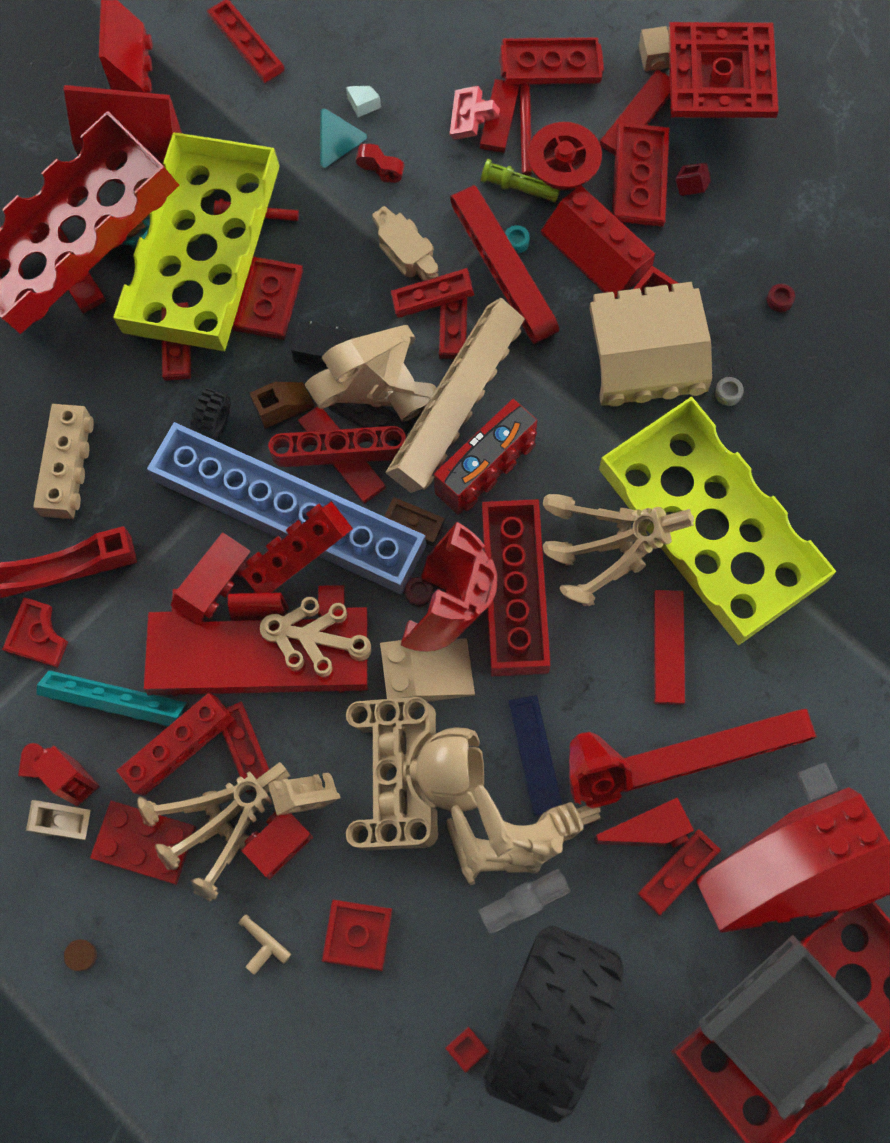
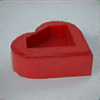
(27, 759)

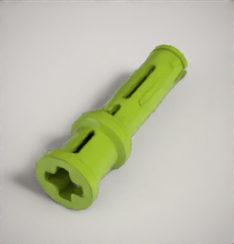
(509, 178)

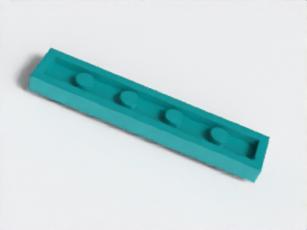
(110, 698)

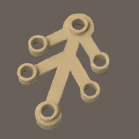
(311, 635)

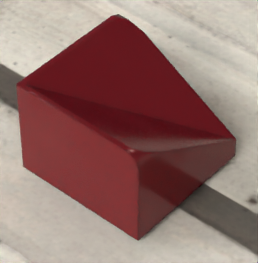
(693, 179)

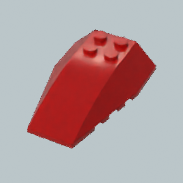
(803, 865)

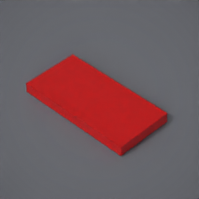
(640, 174)

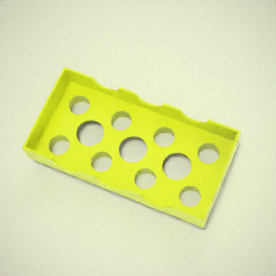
(228, 168)
(742, 505)

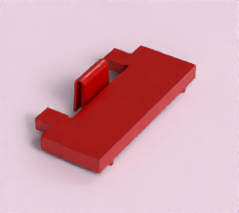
(236, 657)

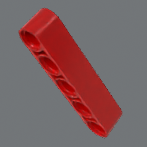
(326, 439)

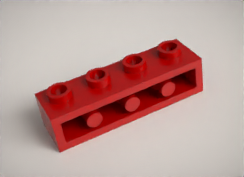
(296, 550)

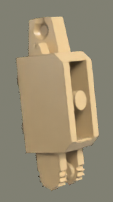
(404, 245)

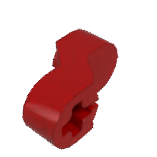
(372, 158)

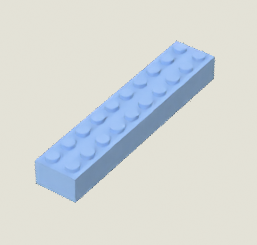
(276, 500)

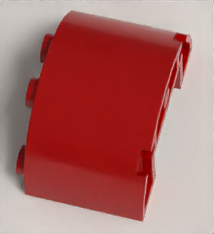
(469, 586)

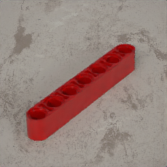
(504, 263)
(720, 748)

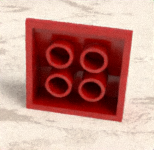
(124, 48)

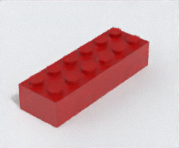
(519, 607)

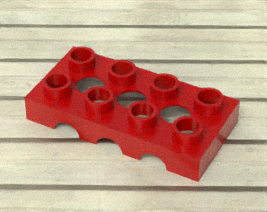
(64, 186)
(729, 1086)

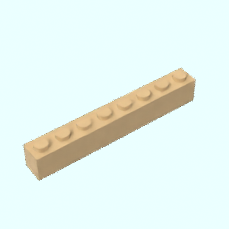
(455, 396)

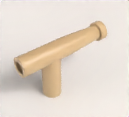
(269, 947)

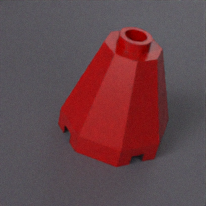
(597, 771)

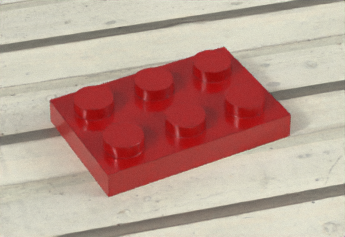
(131, 844)

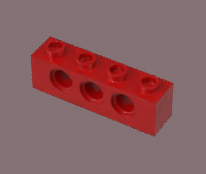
(175, 745)

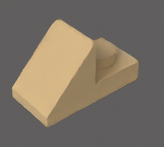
(58, 820)

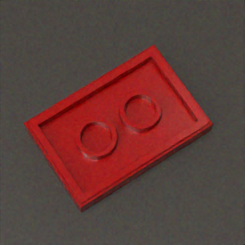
(268, 298)

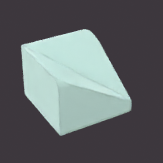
(363, 99)

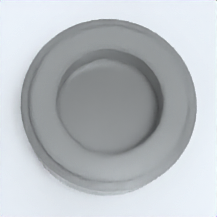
(729, 391)

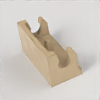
(302, 794)

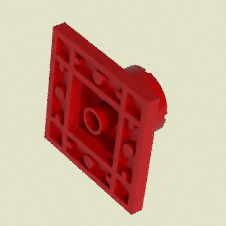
(722, 70)

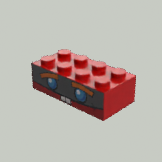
(486, 457)

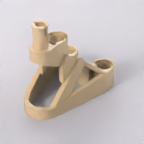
(375, 368)

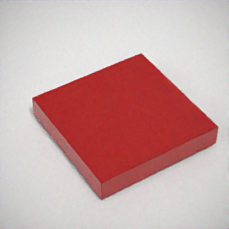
(357, 935)

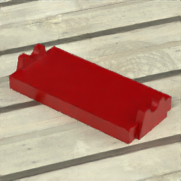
(551, 60)

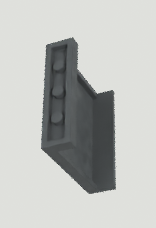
(790, 1027)

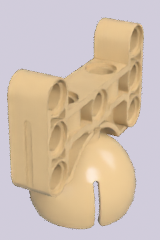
(430, 772)

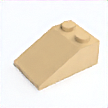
(427, 674)

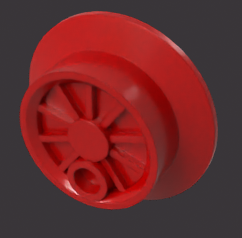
(564, 155)

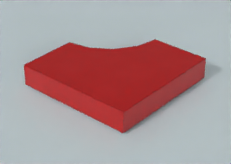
(34, 636)

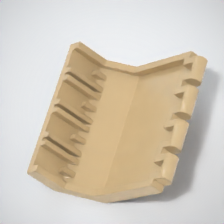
(652, 344)

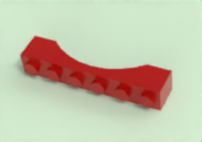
(94, 555)

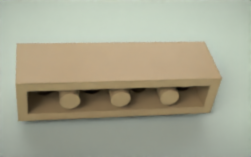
(63, 461)

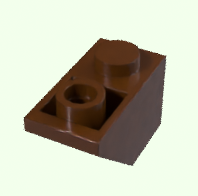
(280, 401)

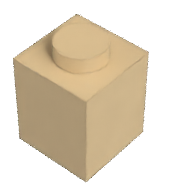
(654, 48)

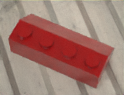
(597, 242)

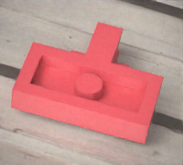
(470, 111)

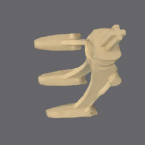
(565, 553)
(218, 822)
(513, 846)

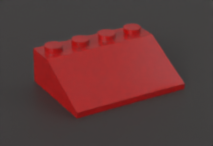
(144, 115)

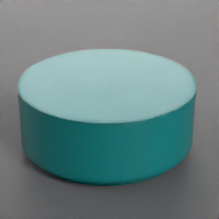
(518, 237)

